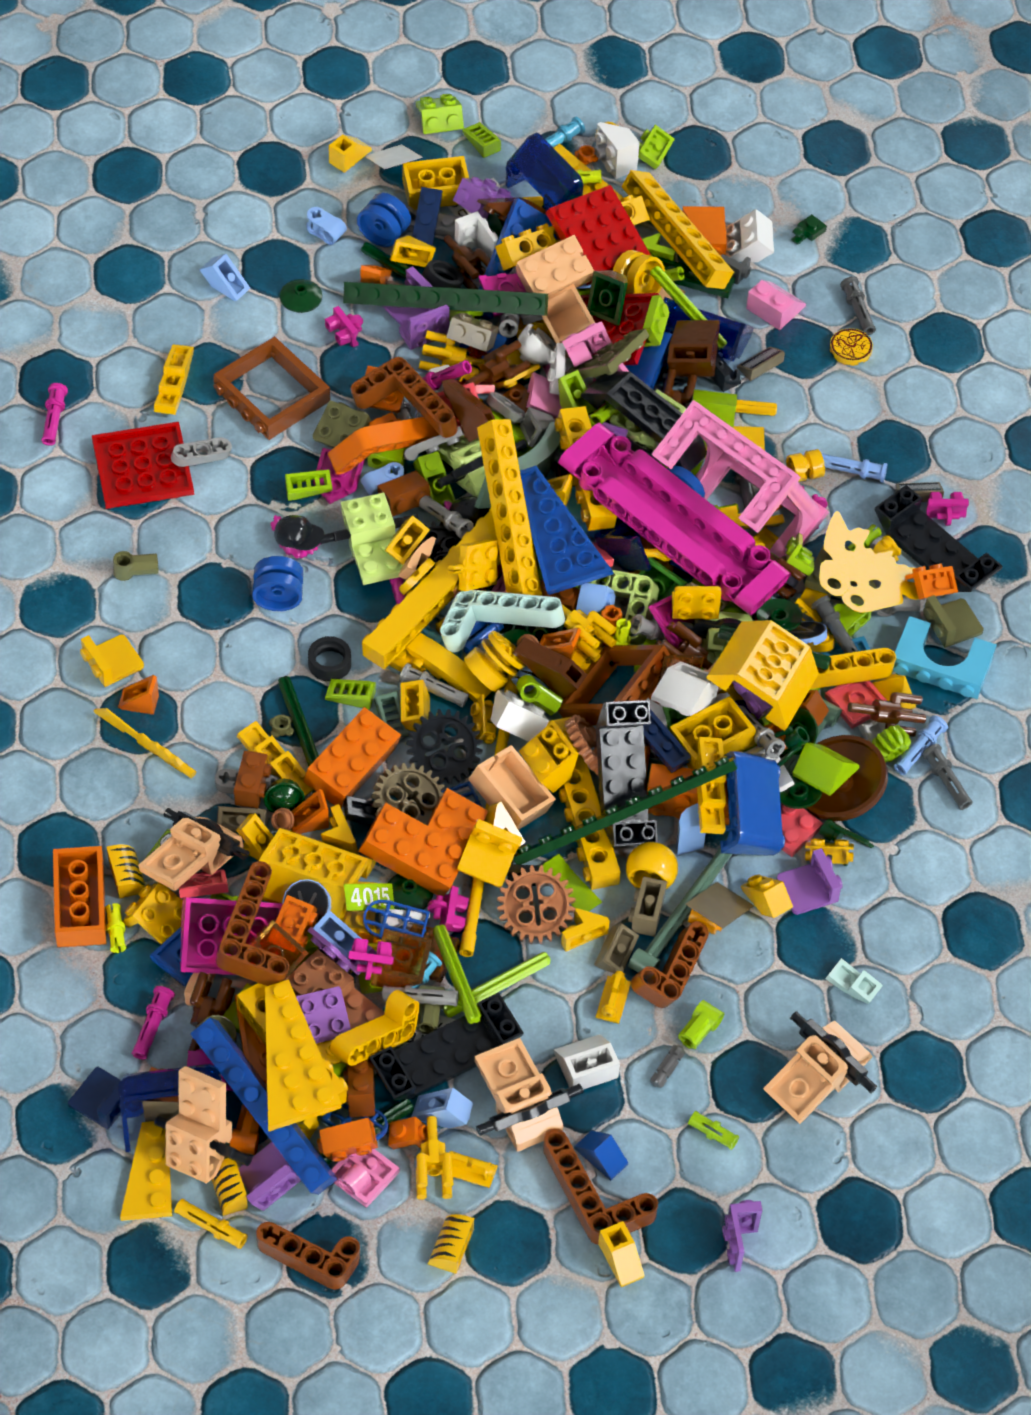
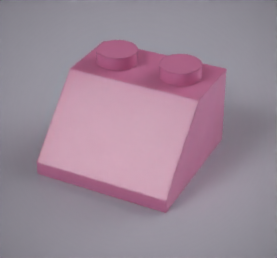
(773, 304)

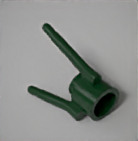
(794, 741)
(833, 831)

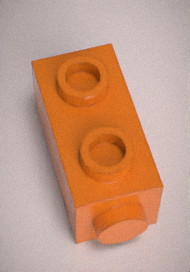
(347, 1139)

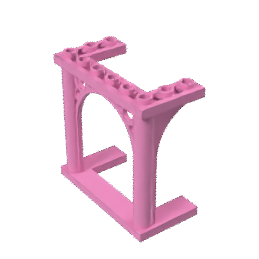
(732, 450)

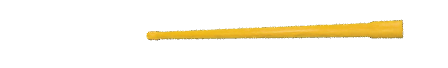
(469, 935)

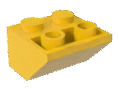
(550, 757)

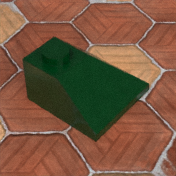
(607, 295)

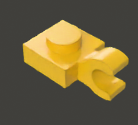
(404, 658)

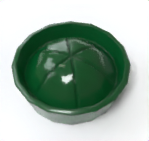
(283, 794)

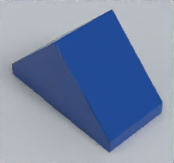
(602, 1153)

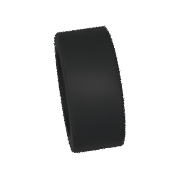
(443, 274)
(324, 644)

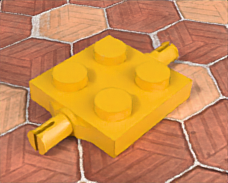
(477, 565)

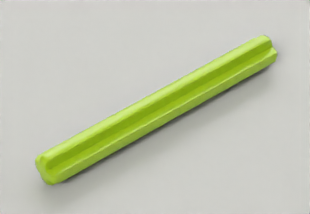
(680, 298)
(456, 974)
(502, 981)

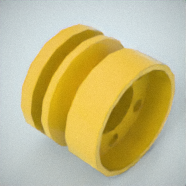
(492, 663)

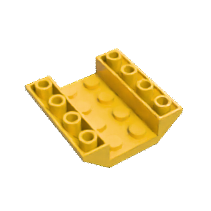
(769, 665)
(303, 858)

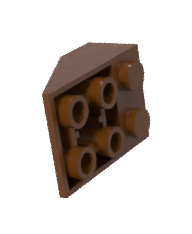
(694, 348)

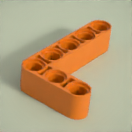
(379, 439)

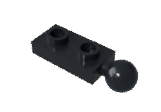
(360, 810)

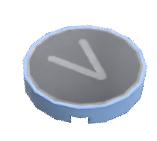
(810, 632)
(311, 893)

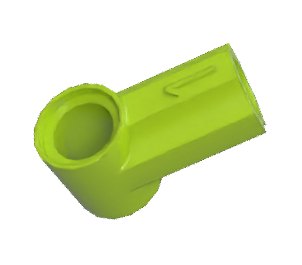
(539, 695)
(703, 1020)

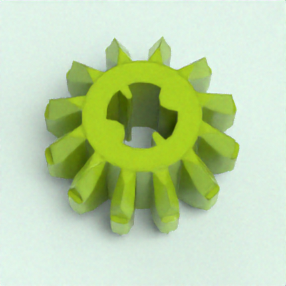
(892, 742)

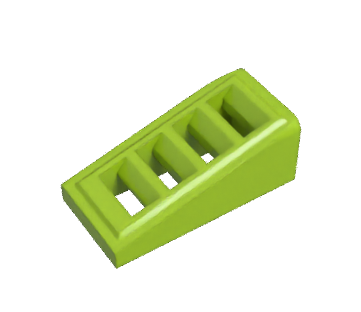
(485, 149)
(299, 478)
(357, 700)

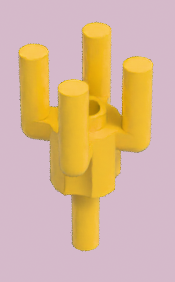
(449, 355)
(589, 628)
(432, 1162)

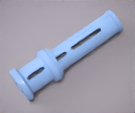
(864, 468)
(926, 737)

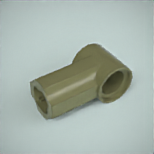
(127, 565)
(428, 1014)

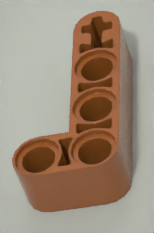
(677, 962)
(305, 1251)

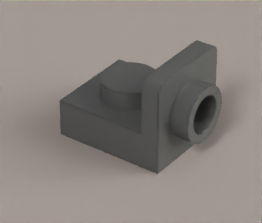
(741, 270)

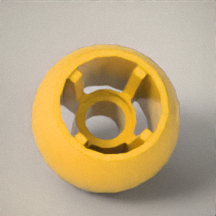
(651, 861)

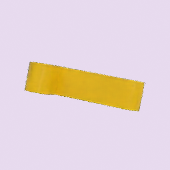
(388, 1030)

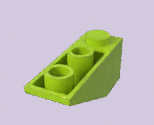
(431, 469)

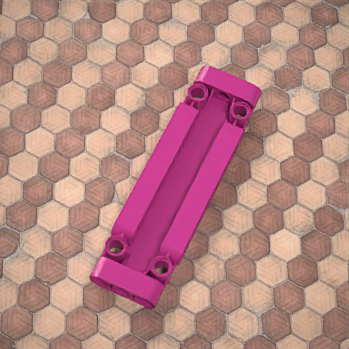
(674, 518)

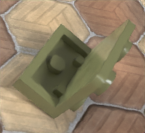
(339, 423)
(952, 621)

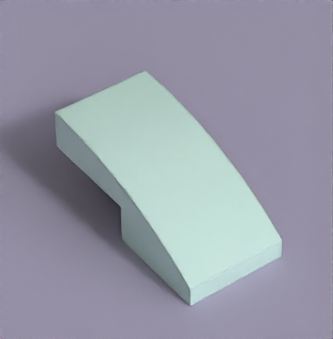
(856, 984)

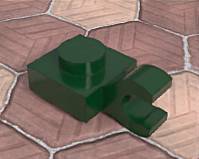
(808, 228)

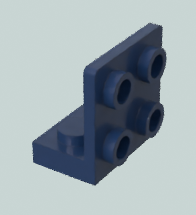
(98, 1098)

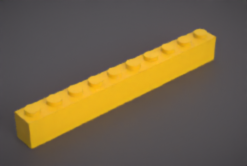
(422, 602)

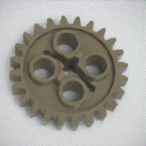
(425, 789)

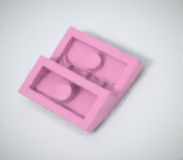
(541, 398)

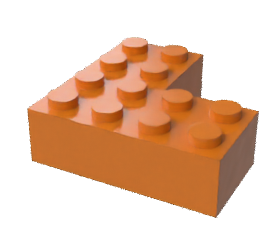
(422, 851)

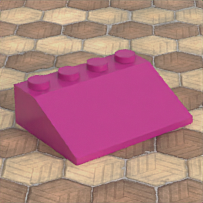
(204, 927)

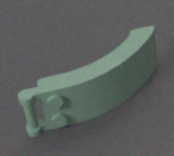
(542, 455)

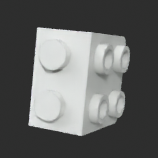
(558, 367)

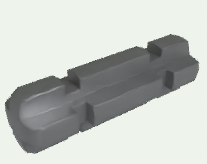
(667, 1066)

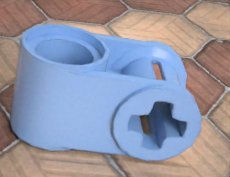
(325, 225)
(380, 476)

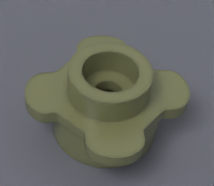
(281, 720)

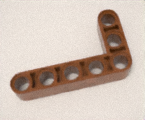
(400, 376)
(243, 953)
(587, 1194)

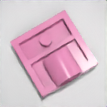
(586, 343)
(365, 1175)

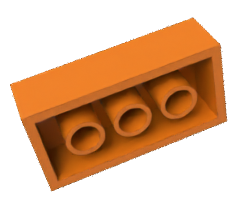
(352, 757)
(675, 806)
(79, 896)

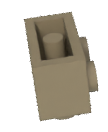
(472, 332)
(648, 906)

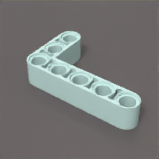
(497, 608)

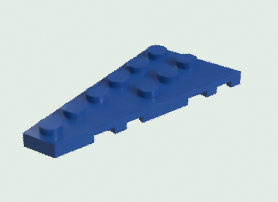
(519, 219)
(561, 545)

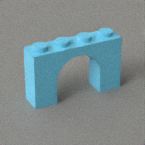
(962, 678)

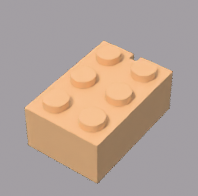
(555, 268)
(566, 314)
(513, 783)

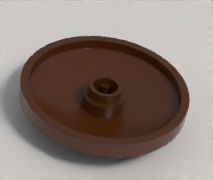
(860, 790)

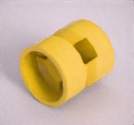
(807, 465)

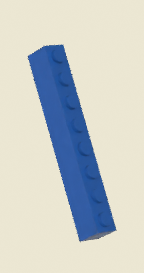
(253, 1093)

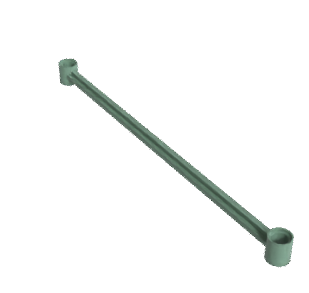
(650, 956)

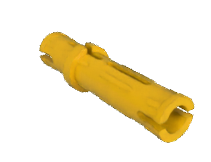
(219, 1228)

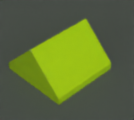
(718, 403)
(823, 768)

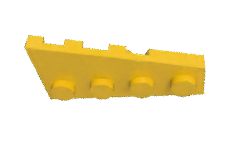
(149, 1179)

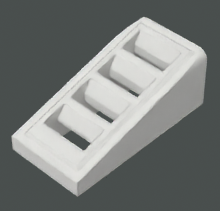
(395, 922)

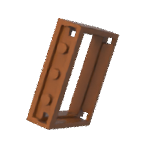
(271, 427)
(637, 689)

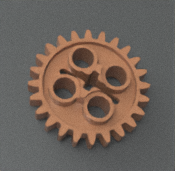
(583, 739)
(514, 907)

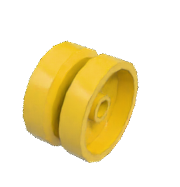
(637, 269)

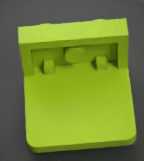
(440, 114)
(656, 321)

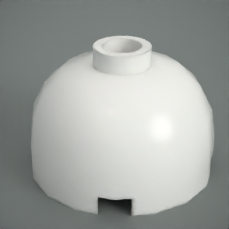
(535, 345)

